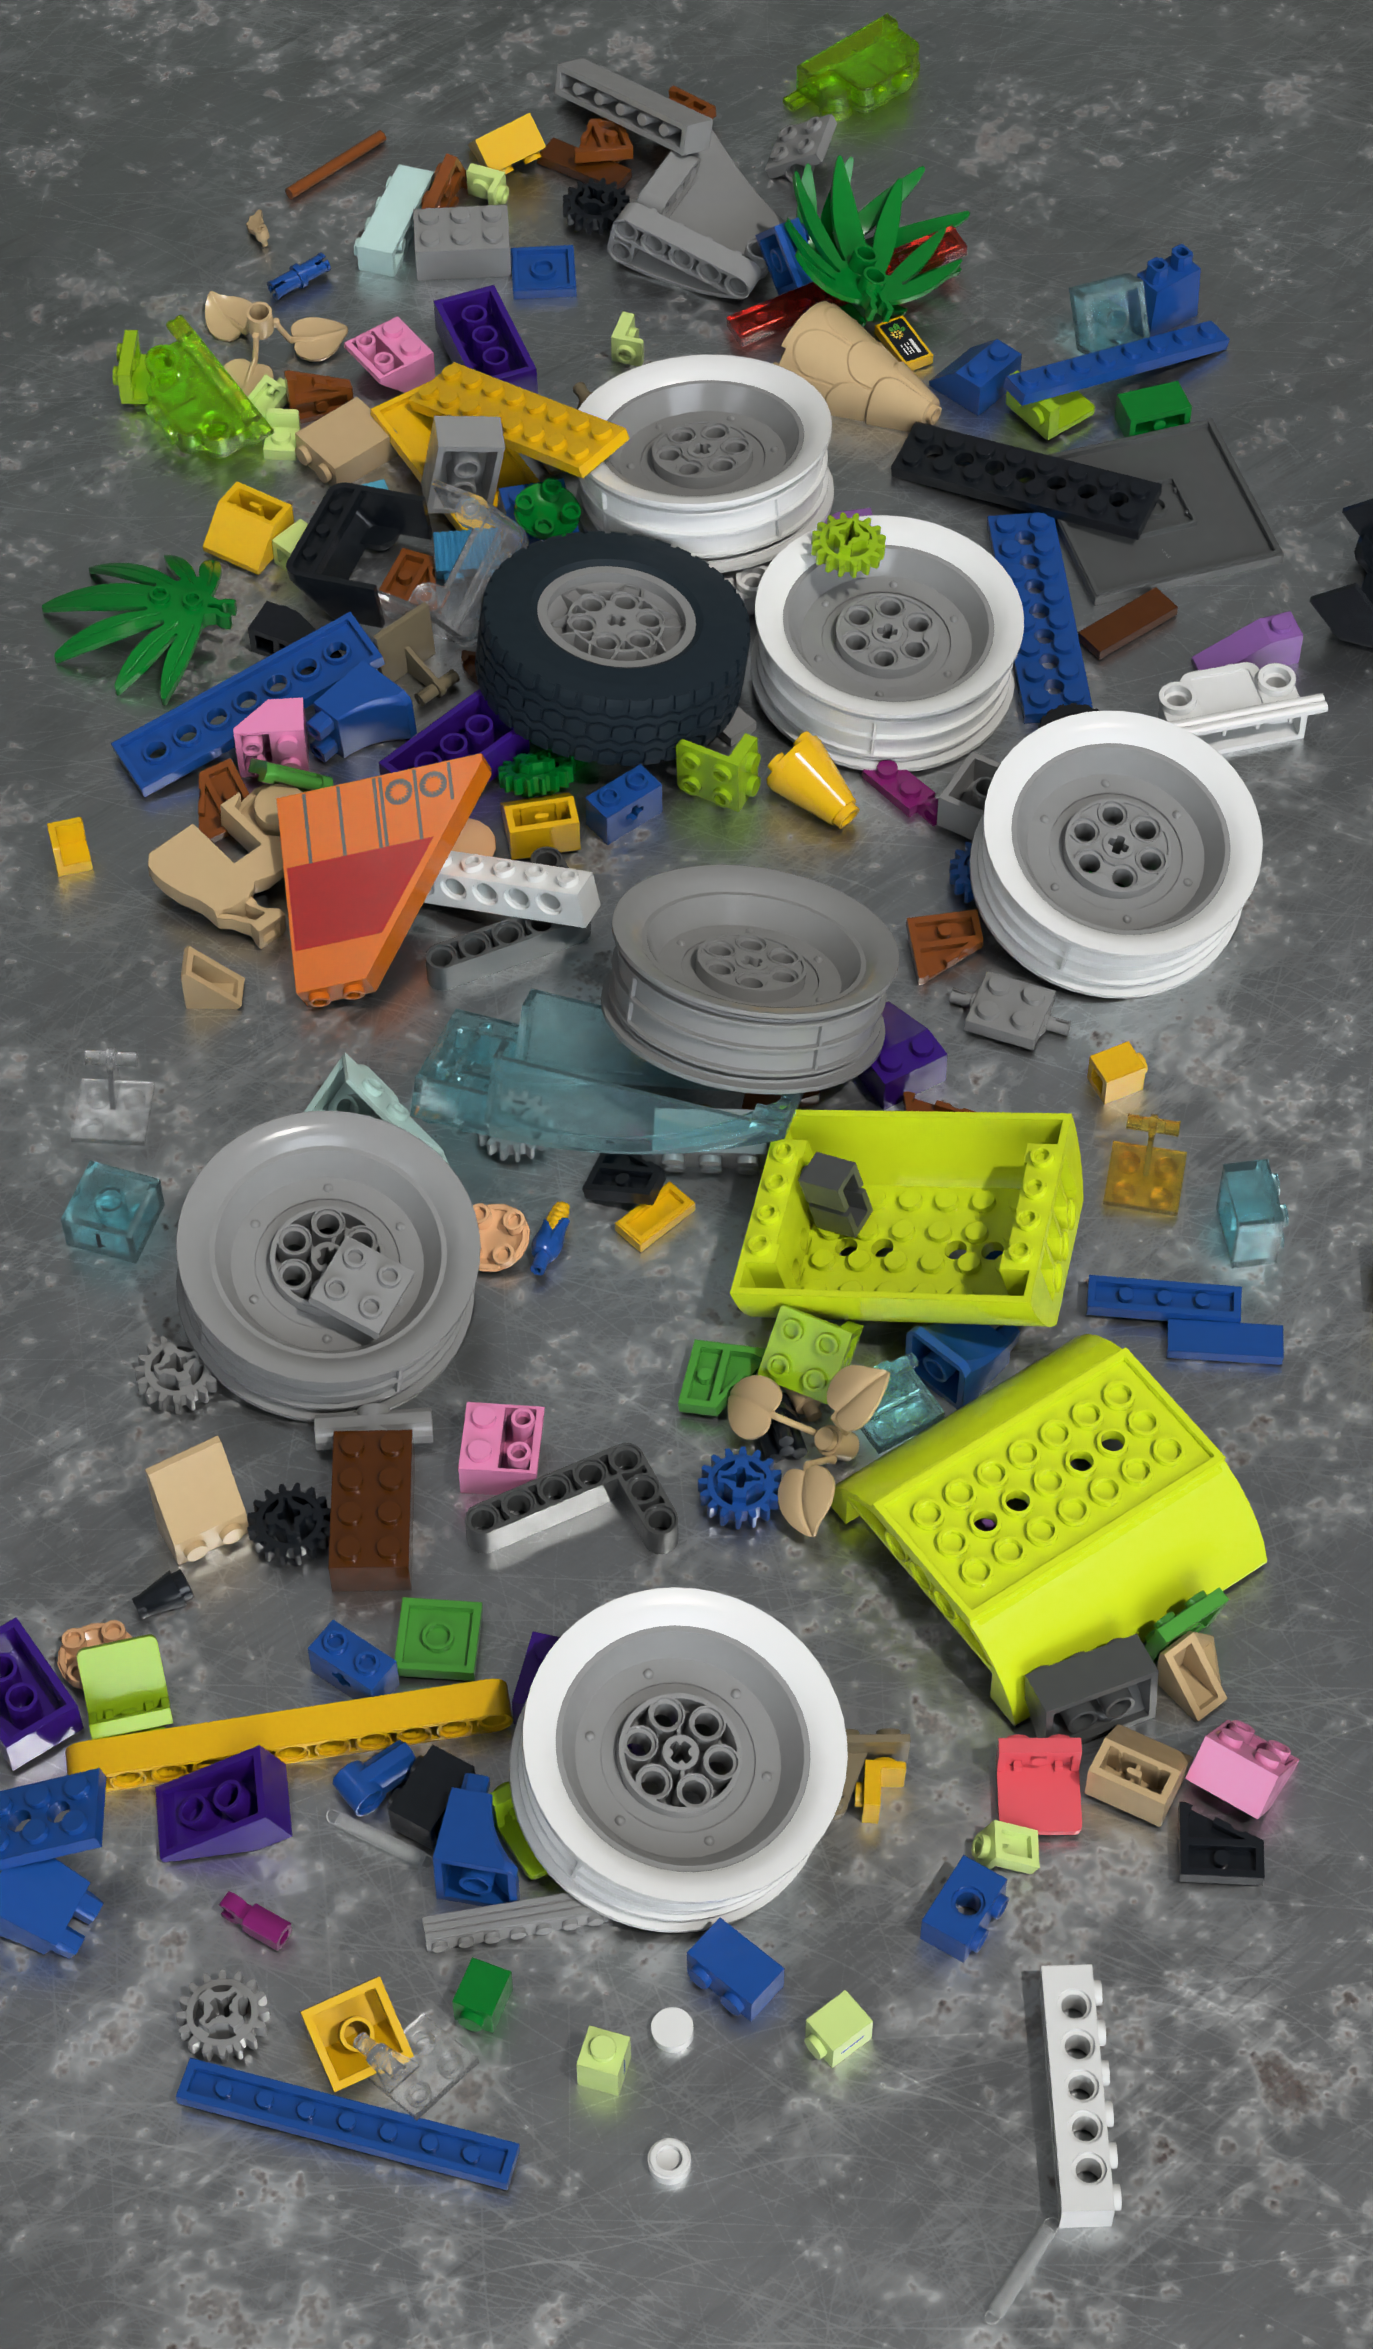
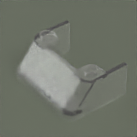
(458, 604)

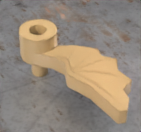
(258, 228)

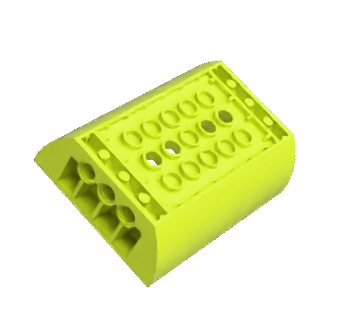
(933, 1190)

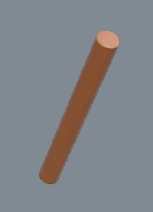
(335, 164)

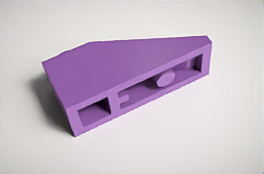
(1260, 642)

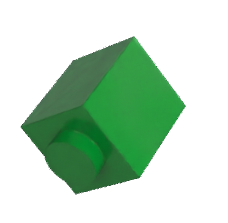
(482, 1996)

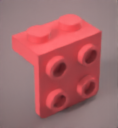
(1040, 1783)

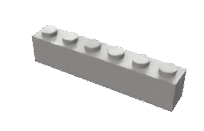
(633, 106)

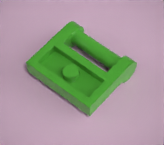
(275, 774)

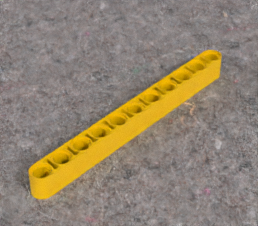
(298, 1733)

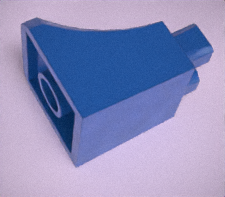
(1171, 290)
(360, 712)
(960, 1358)
(468, 1853)
(39, 1904)

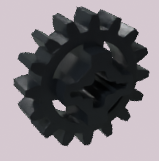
(594, 205)
(272, 1532)

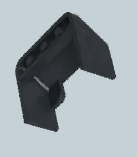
(337, 536)
(1350, 608)

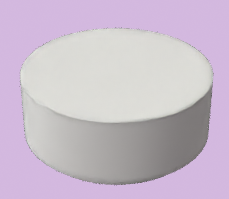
(672, 2029)
(669, 2161)

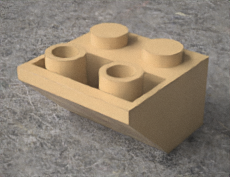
(1137, 1774)

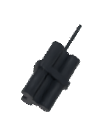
(781, 1438)

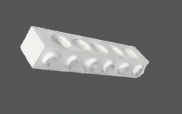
(516, 889)
(1078, 2202)

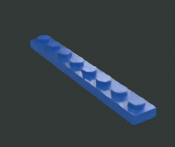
(1116, 363)
(348, 2123)

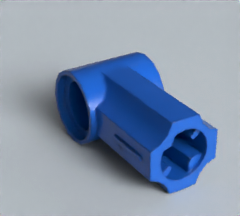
(367, 1783)

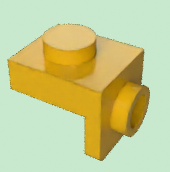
(877, 1774)

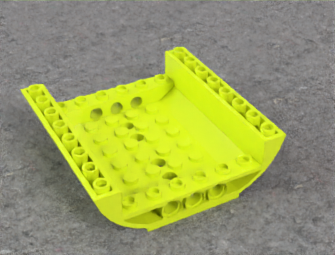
(1094, 1547)

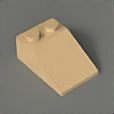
(196, 1501)

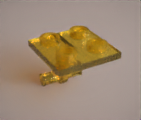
(1146, 1175)

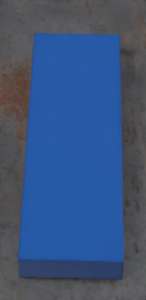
(1225, 1341)

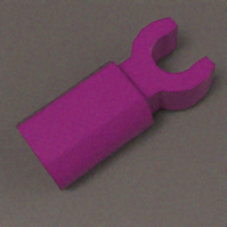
(256, 1921)

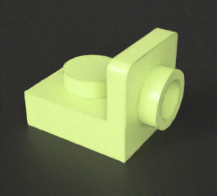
(487, 184)
(625, 341)
(269, 394)
(283, 442)
(1007, 1847)

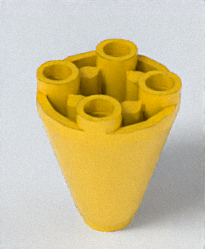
(812, 781)

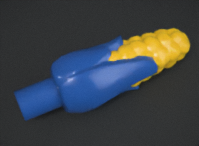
(550, 1238)

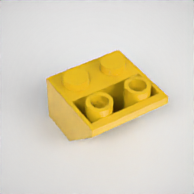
(245, 527)
(541, 823)

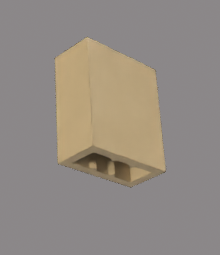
(344, 444)

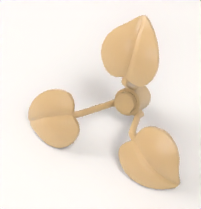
(231, 315)
(809, 1492)

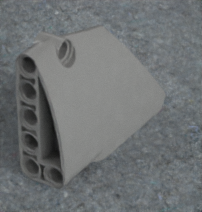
(696, 226)

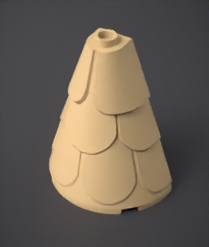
(856, 371)

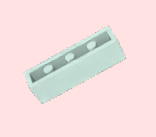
(391, 227)

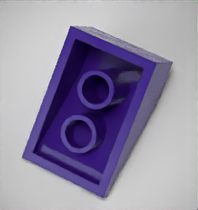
(908, 1060)
(224, 1808)

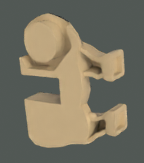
(208, 882)

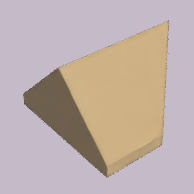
(209, 983)
(1192, 1674)

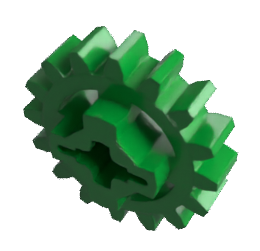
(536, 774)

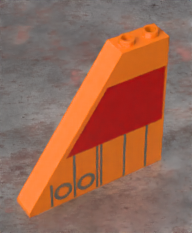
(363, 866)

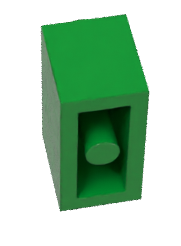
(1152, 409)

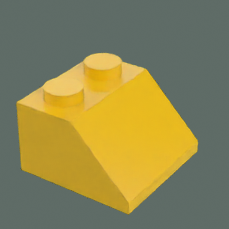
(509, 145)
(341, 2018)

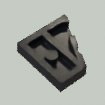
(624, 1179)
(1217, 1851)

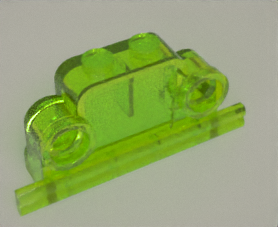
(858, 71)
(199, 398)

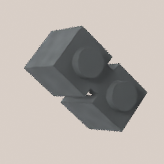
(835, 1194)

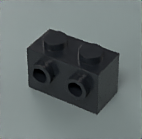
(422, 1802)

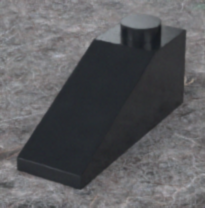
(277, 628)

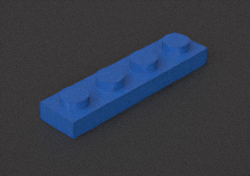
(1162, 1299)

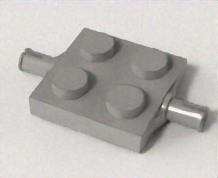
(1010, 1010)

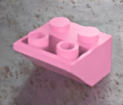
(393, 355)
(273, 734)
(499, 1447)
(1242, 1767)

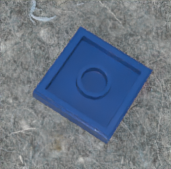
(543, 272)

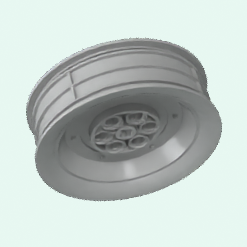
(749, 979)
(279, 1191)

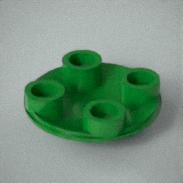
(547, 509)

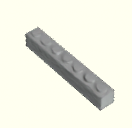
(506, 1921)

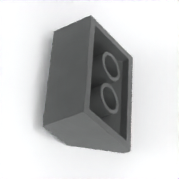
(1093, 1691)

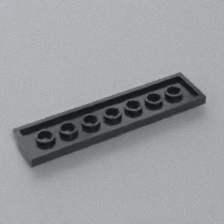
(1034, 495)

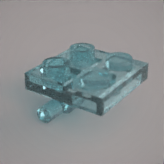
(904, 1408)

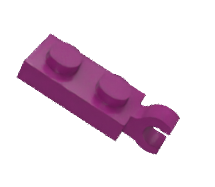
(903, 790)

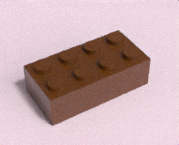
(372, 1511)

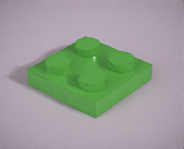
(1197, 1616)
(438, 1638)

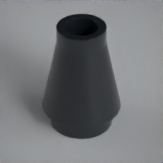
(165, 1594)

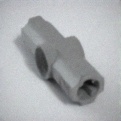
(374, 1417)

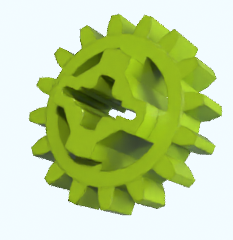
(848, 545)

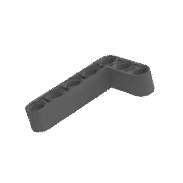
(501, 943)
(577, 1499)

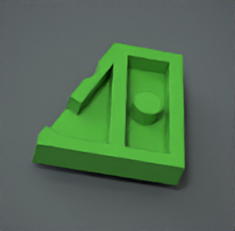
(713, 1373)

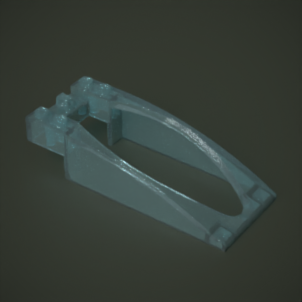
(562, 1088)

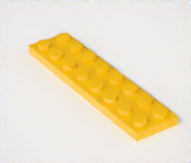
(529, 421)

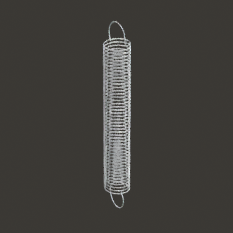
(379, 1839)
(1016, 2267)

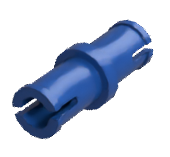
(298, 276)

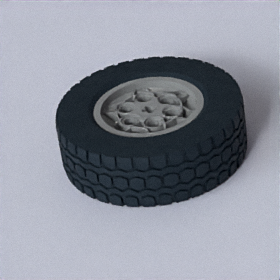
(611, 647)

